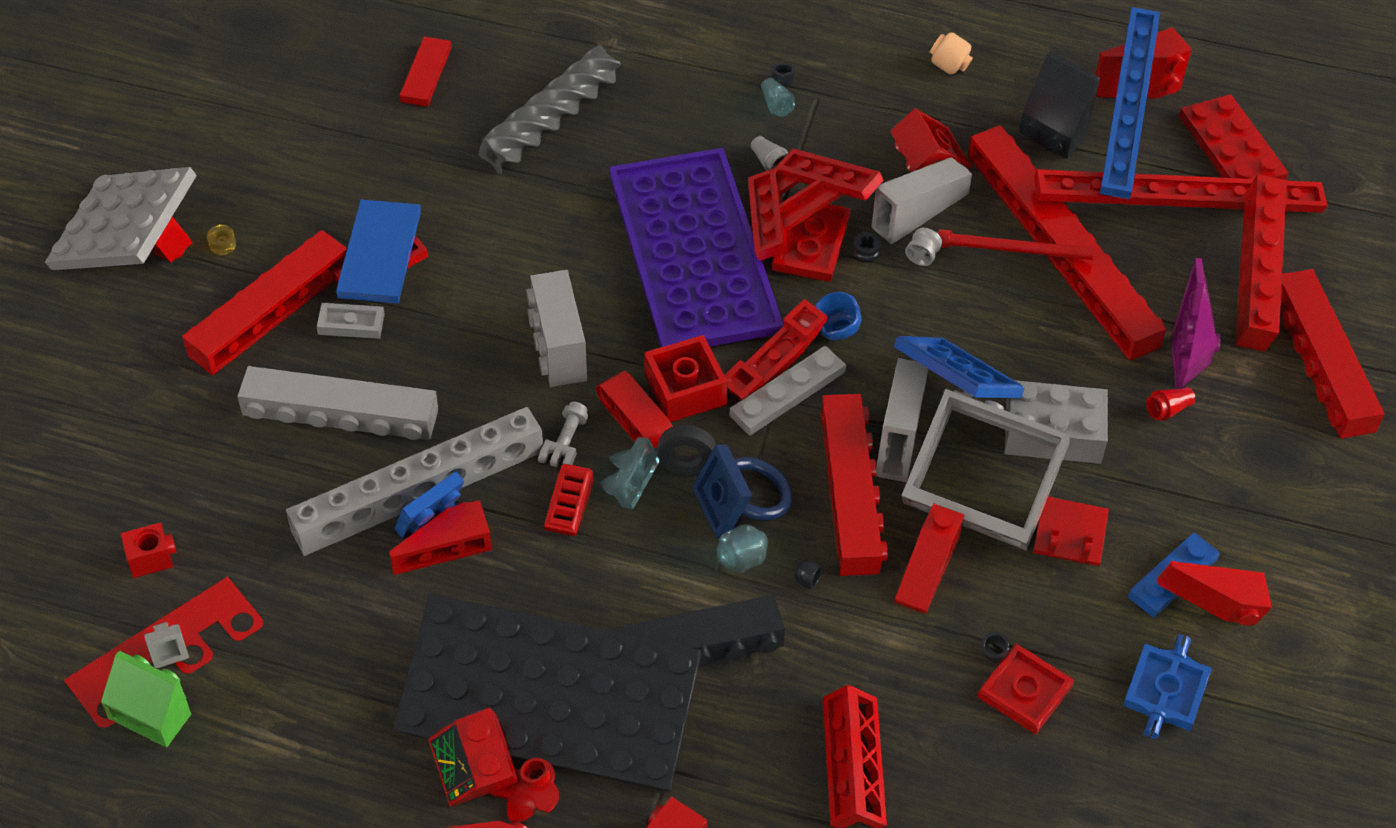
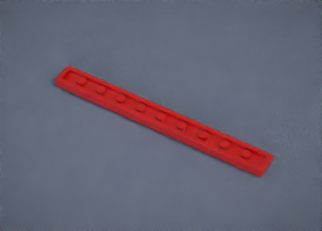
(1171, 191)

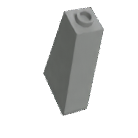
(917, 197)
(901, 420)

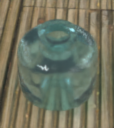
(742, 548)

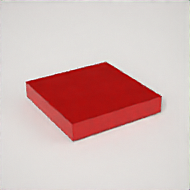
(1025, 688)

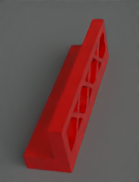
(847, 755)

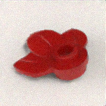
(530, 793)

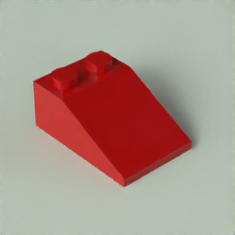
(1167, 69)

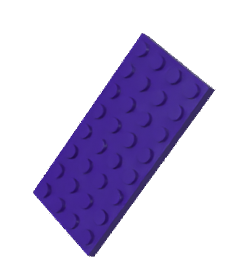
(694, 249)

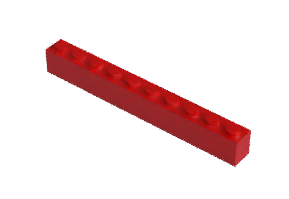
(1097, 281)

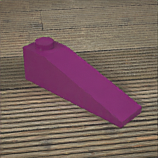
(1194, 330)

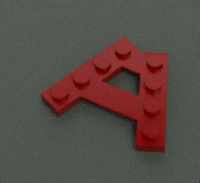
(826, 182)

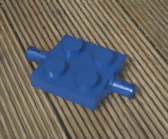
(1167, 687)

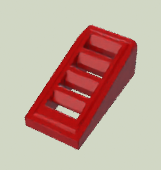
(574, 480)

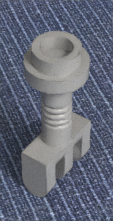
(575, 415)

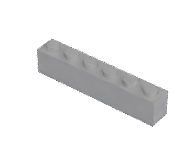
(338, 403)

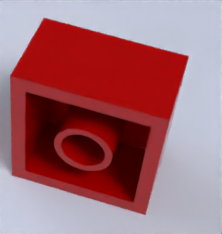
(685, 378)

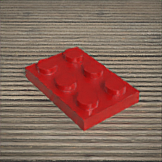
(815, 244)

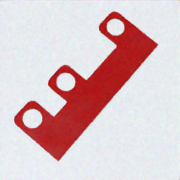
(215, 604)

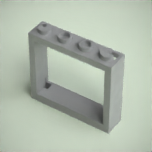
(991, 413)

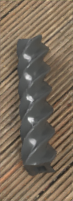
(546, 108)

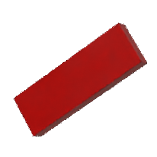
(425, 71)

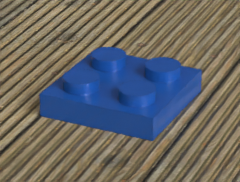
(429, 505)

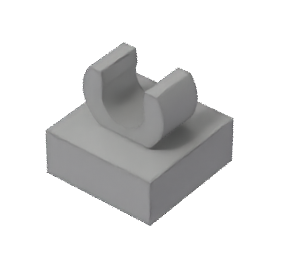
(166, 645)

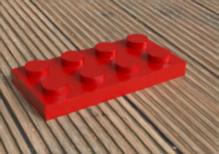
(1231, 139)

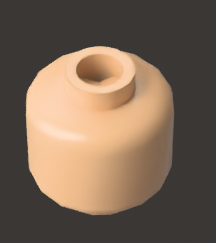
(951, 53)

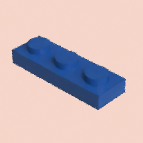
(1155, 598)

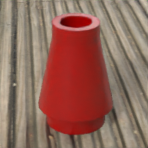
(1167, 403)

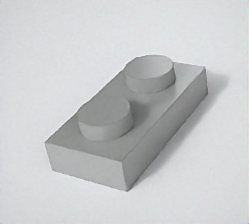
(350, 320)

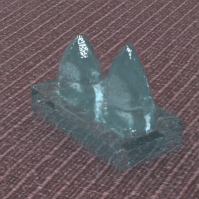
(635, 470)

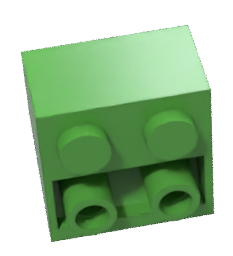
(145, 699)

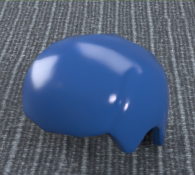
(842, 314)

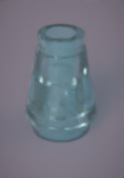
(778, 98)

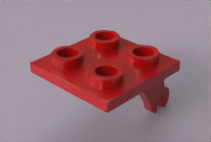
(1071, 531)

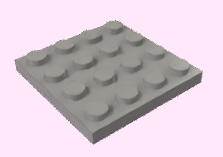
(121, 219)

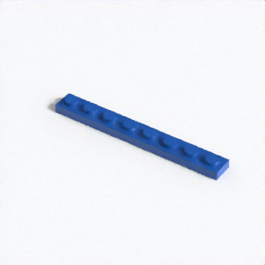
(1130, 103)

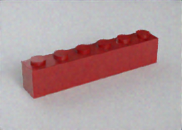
(1261, 263)
(264, 303)
(1328, 356)
(851, 485)

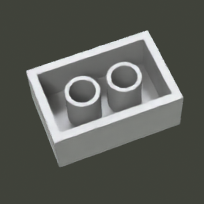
(557, 328)
(1073, 409)

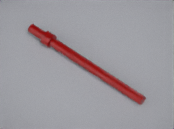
(950, 239)

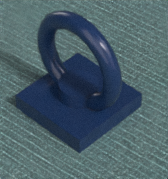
(726, 495)

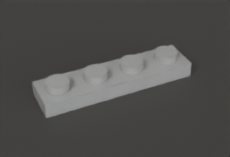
(787, 390)

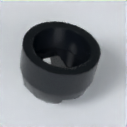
(783, 73)
(808, 573)
(1000, 642)

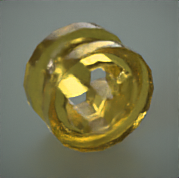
(218, 232)

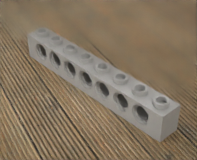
(390, 489)

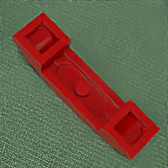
(778, 352)

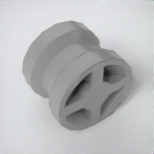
(923, 246)

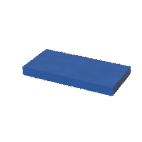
(379, 251)
(959, 367)

